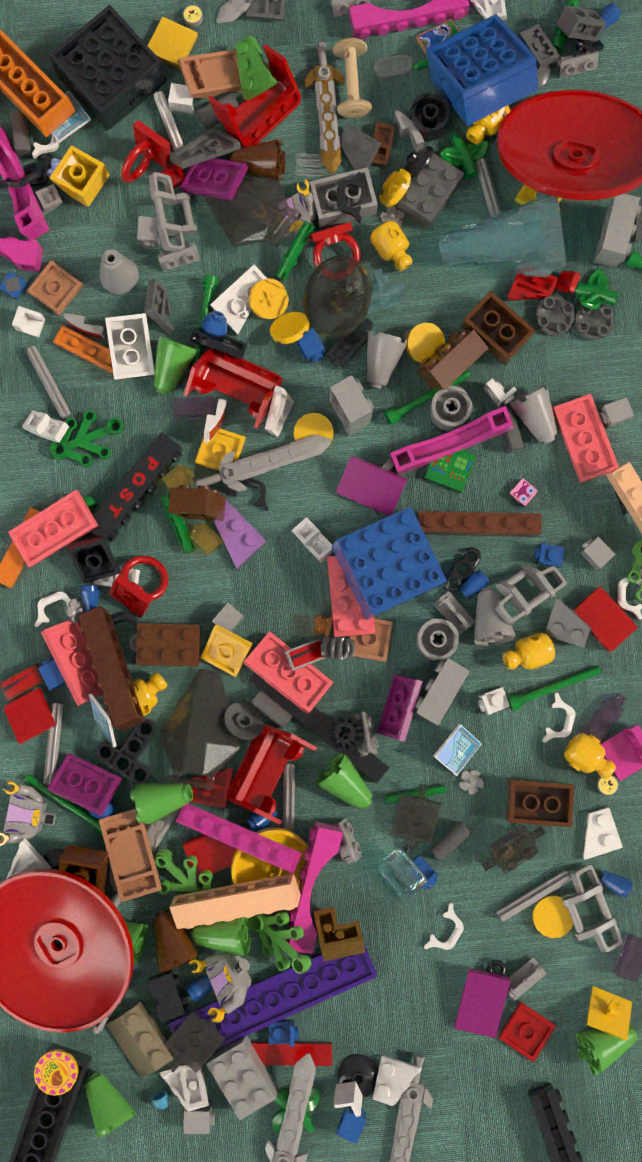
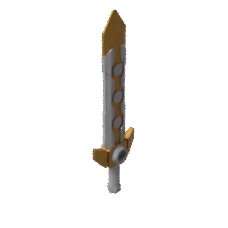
(324, 79)

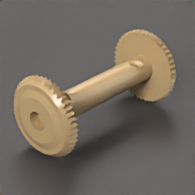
(350, 49)

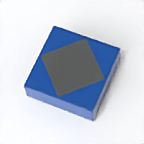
(13, 285)

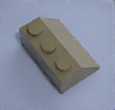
(141, 1039)

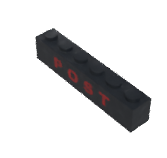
(136, 486)

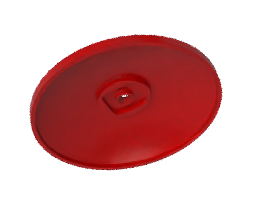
(551, 128)
(65, 985)

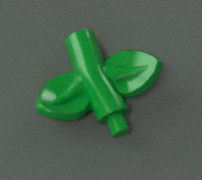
(464, 155)
(596, 291)
(282, 1099)

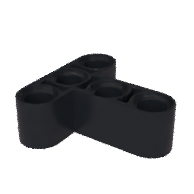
(129, 754)

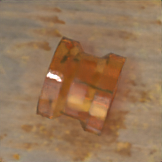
(322, 625)

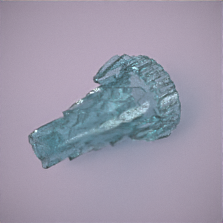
(522, 236)

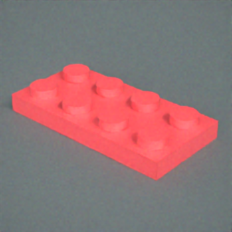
(585, 438)
(53, 528)
(346, 612)
(73, 660)
(301, 686)

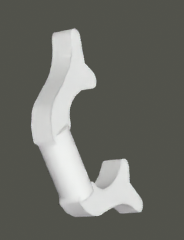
(40, 149)
(621, 600)
(46, 601)
(568, 722)
(450, 943)

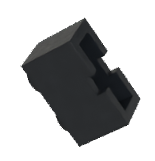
(169, 995)

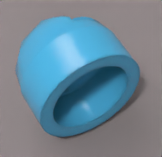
(161, 1099)

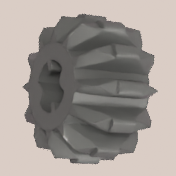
(338, 648)

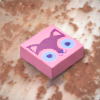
(523, 492)

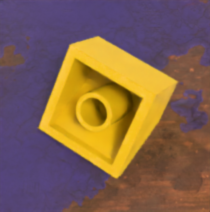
(80, 175)

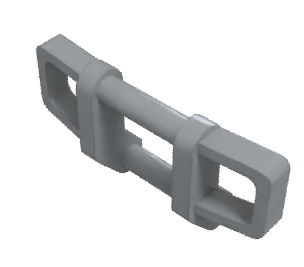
(169, 198)
(507, 589)
(583, 894)

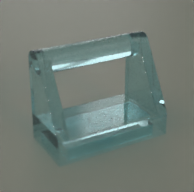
(404, 870)

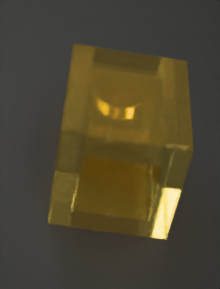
(179, 476)
(206, 538)

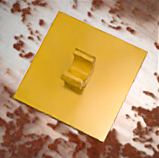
(609, 1013)

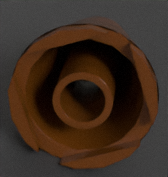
(263, 159)
(172, 944)

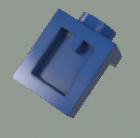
(549, 555)
(427, 870)
(283, 1032)

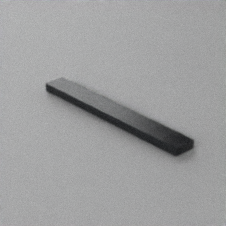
(320, 725)

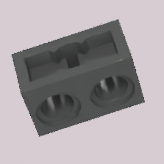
(581, 23)

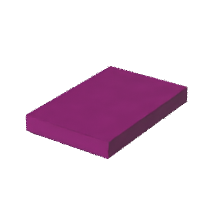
(214, 178)
(371, 485)
(399, 707)
(84, 784)
(482, 1003)

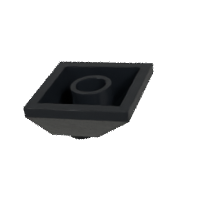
(92, 558)

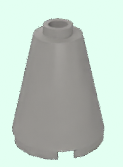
(117, 273)
(382, 357)
(536, 413)
(488, 623)

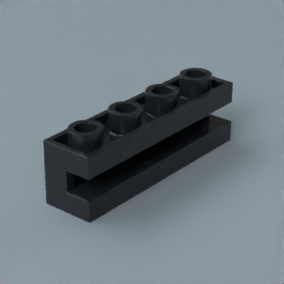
(553, 1124)

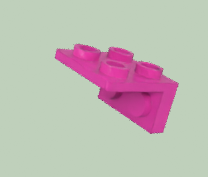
(625, 751)

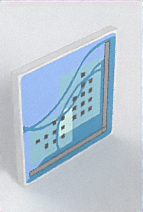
(73, 123)
(102, 719)
(457, 749)

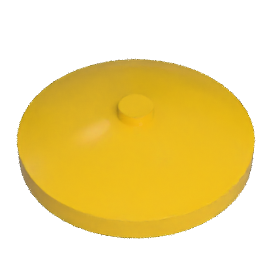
(250, 868)

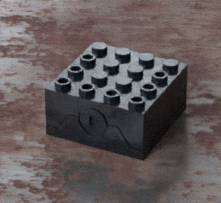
(108, 67)

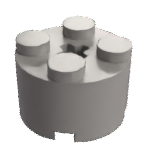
(461, 404)
(441, 628)

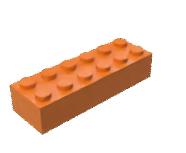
(31, 89)

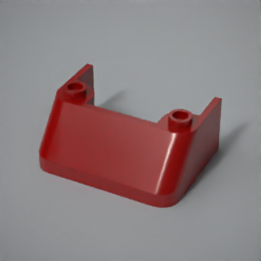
(260, 115)
(236, 379)
(262, 770)

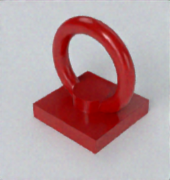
(151, 146)
(333, 235)
(130, 593)

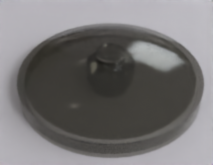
(337, 296)

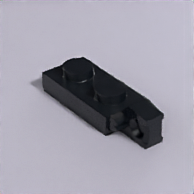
(224, 343)
(349, 344)

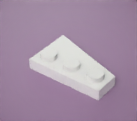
(235, 301)

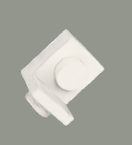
(496, 392)
(493, 701)

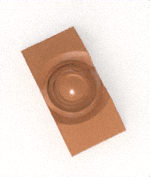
(211, 73)
(130, 855)

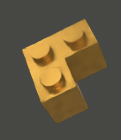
(335, 939)

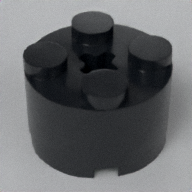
(430, 115)

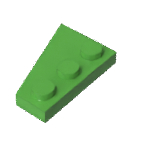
(253, 70)

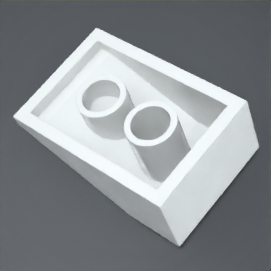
(129, 346)

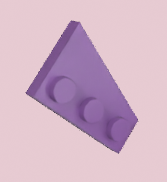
(238, 535)

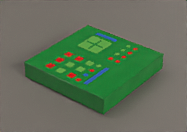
(451, 470)

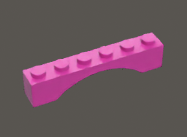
(371, 20)
(26, 208)
(24, 254)
(431, 450)
(239, 837)
(323, 845)

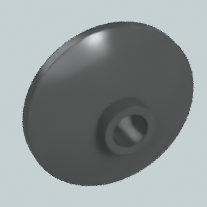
(248, 716)

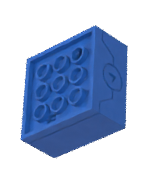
(482, 69)
(388, 563)

